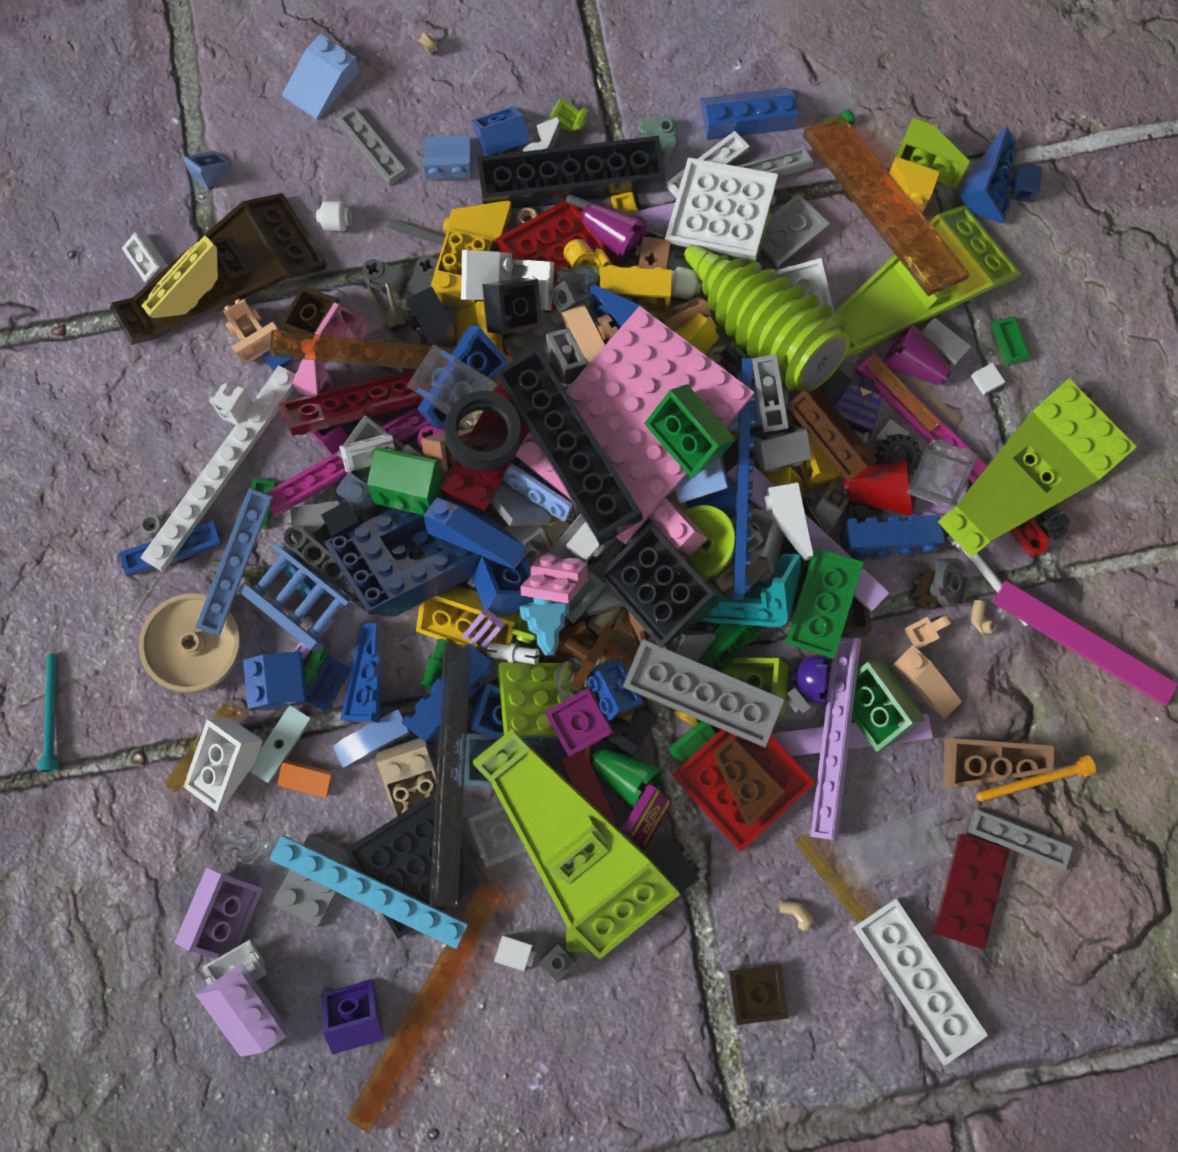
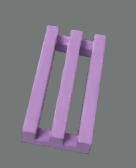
(475, 638)

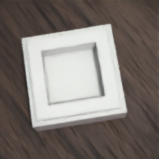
(987, 379)

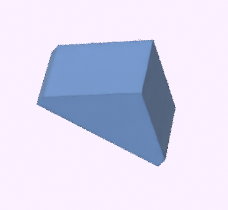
(207, 167)

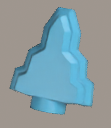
(545, 620)

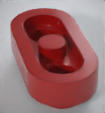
(1031, 532)

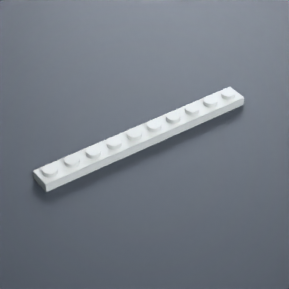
(219, 470)

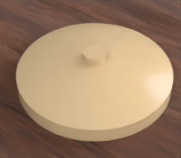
(183, 655)

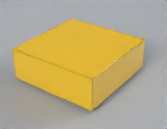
(624, 202)

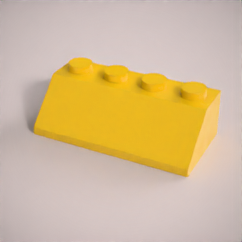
(454, 611)

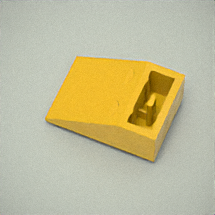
(448, 272)

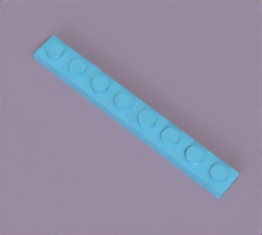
(369, 891)

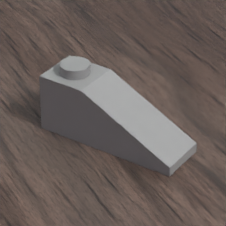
(770, 393)

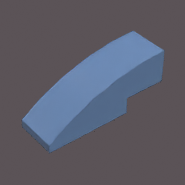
(371, 739)

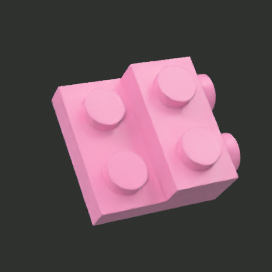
(555, 578)

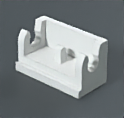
(230, 407)
(360, 453)
(243, 954)

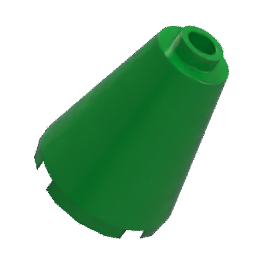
(625, 774)

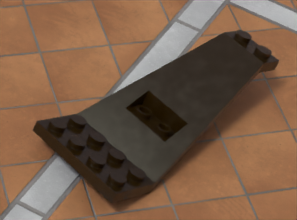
(258, 242)

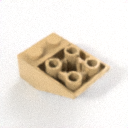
(407, 774)

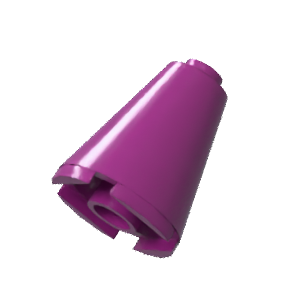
(615, 228)
(917, 357)

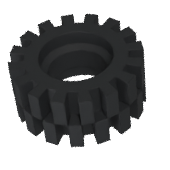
(904, 441)

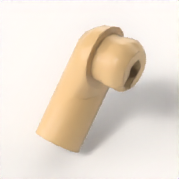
(978, 619)
(801, 913)

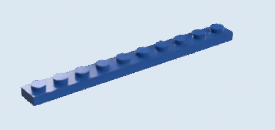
(744, 487)

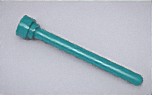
(48, 762)

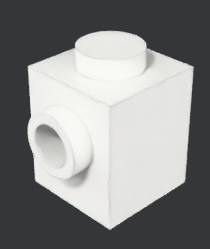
(584, 544)

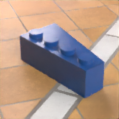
(478, 353)
(891, 536)
(427, 716)

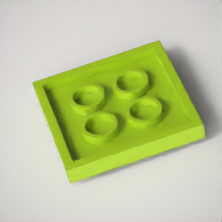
(526, 695)

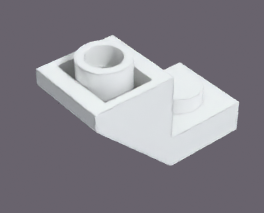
(547, 135)

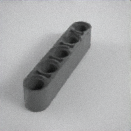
(321, 565)

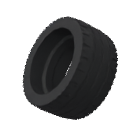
(490, 402)

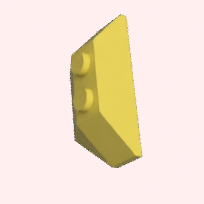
(184, 282)

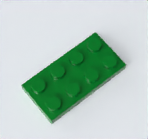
(824, 603)

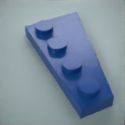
(364, 683)

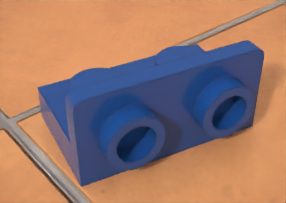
(607, 684)

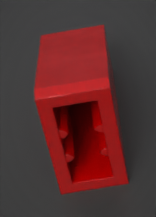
(882, 487)

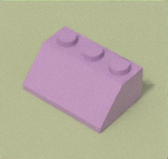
(218, 914)
(243, 1012)

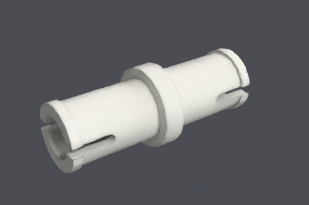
(513, 653)

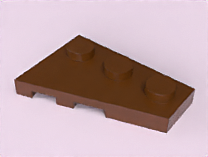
(579, 631)
(747, 781)

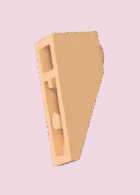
(926, 681)

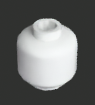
(334, 216)
(685, 283)

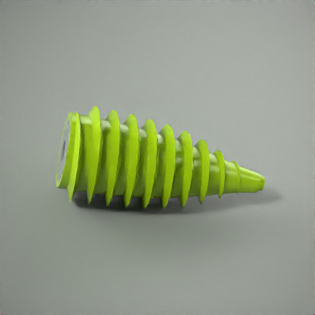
(772, 318)

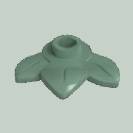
(653, 127)

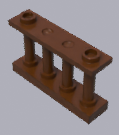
(831, 432)

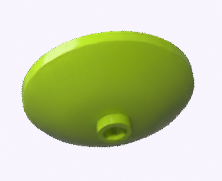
(721, 535)

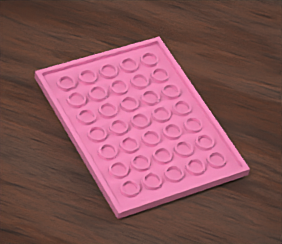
(621, 393)

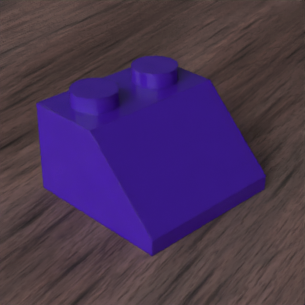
(351, 1017)

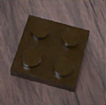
(758, 994)

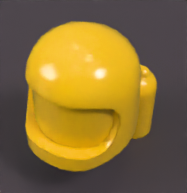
(579, 253)

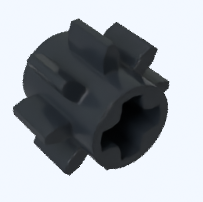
(1054, 523)

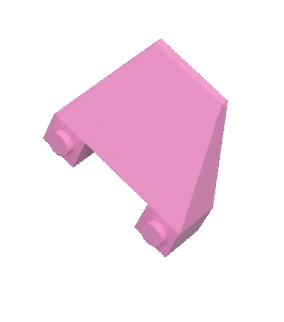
(339, 321)

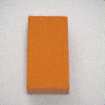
(305, 778)

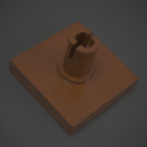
(587, 654)

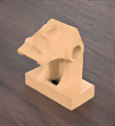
(242, 321)

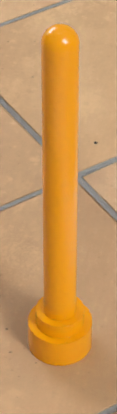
(1083, 766)

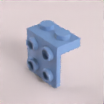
(447, 157)

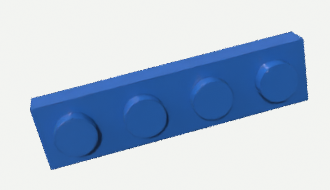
(200, 540)

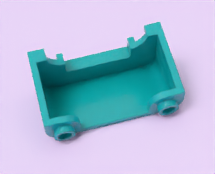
(763, 604)

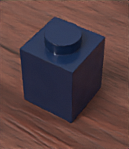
(1026, 182)

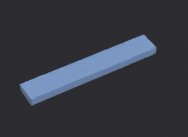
(234, 562)

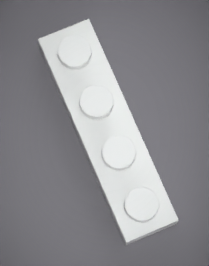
(724, 152)

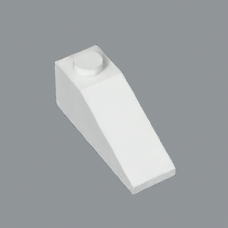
(788, 514)

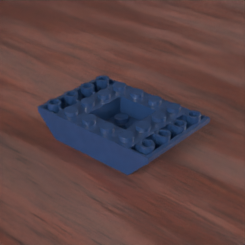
(380, 567)

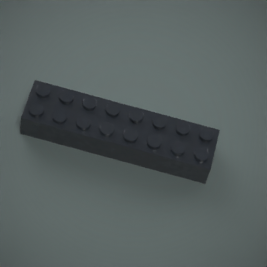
(575, 170)
(569, 446)

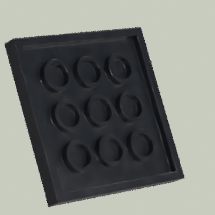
(402, 857)

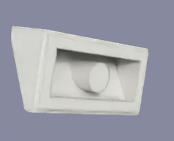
(144, 256)

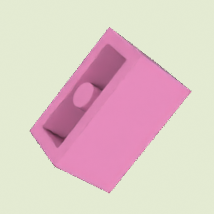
(678, 527)

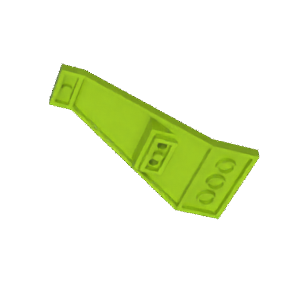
(896, 300)
(1066, 439)
(605, 887)

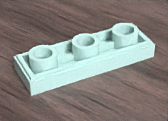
(287, 730)

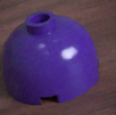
(813, 678)

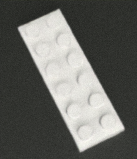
(920, 981)

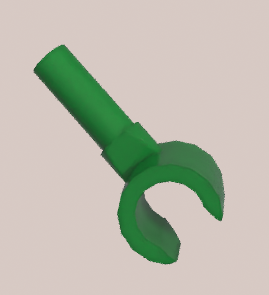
(848, 115)

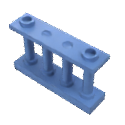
(275, 606)

